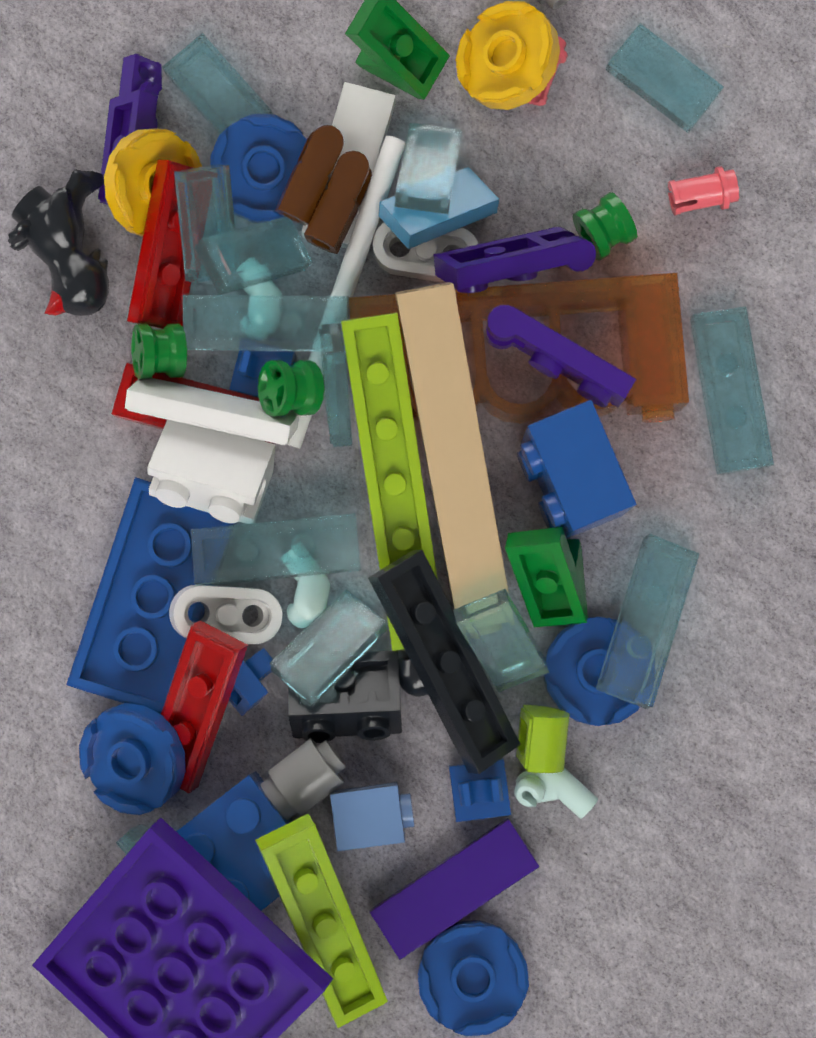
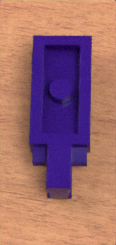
(133, 107)

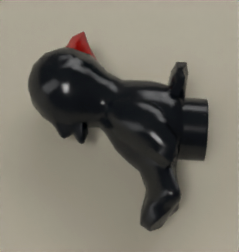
(55, 234)

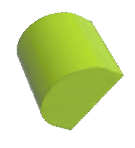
(542, 738)

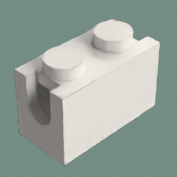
(211, 471)

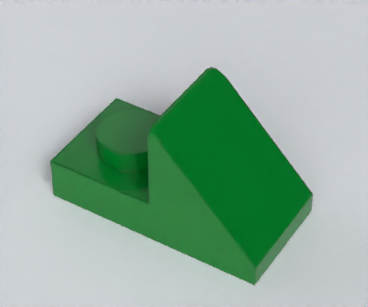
(396, 47)
(549, 575)

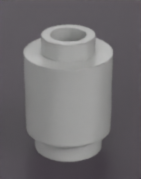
(304, 778)

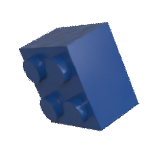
(575, 470)
(227, 838)

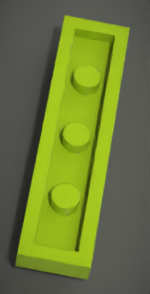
(322, 918)

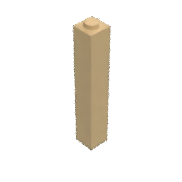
(452, 441)

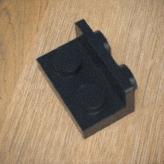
(358, 703)

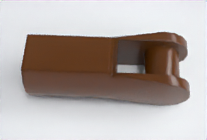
(311, 174)
(339, 202)

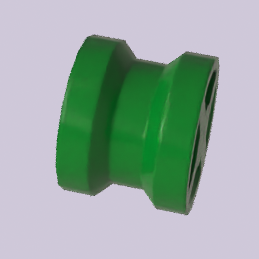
(606, 225)
(159, 351)
(290, 387)

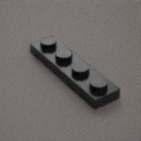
(444, 661)

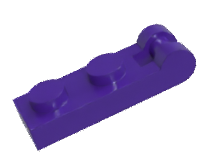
(513, 259)
(557, 355)

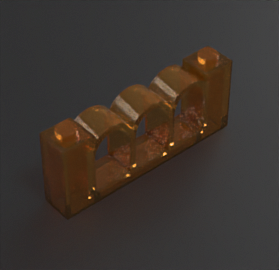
(648, 338)

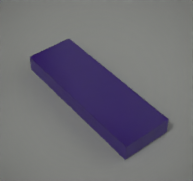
(453, 888)

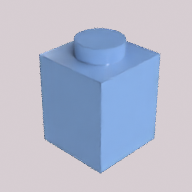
(370, 816)

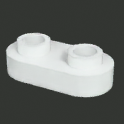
(420, 259)
(225, 609)

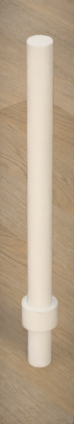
(360, 242)

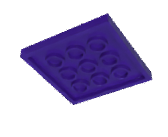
(178, 952)

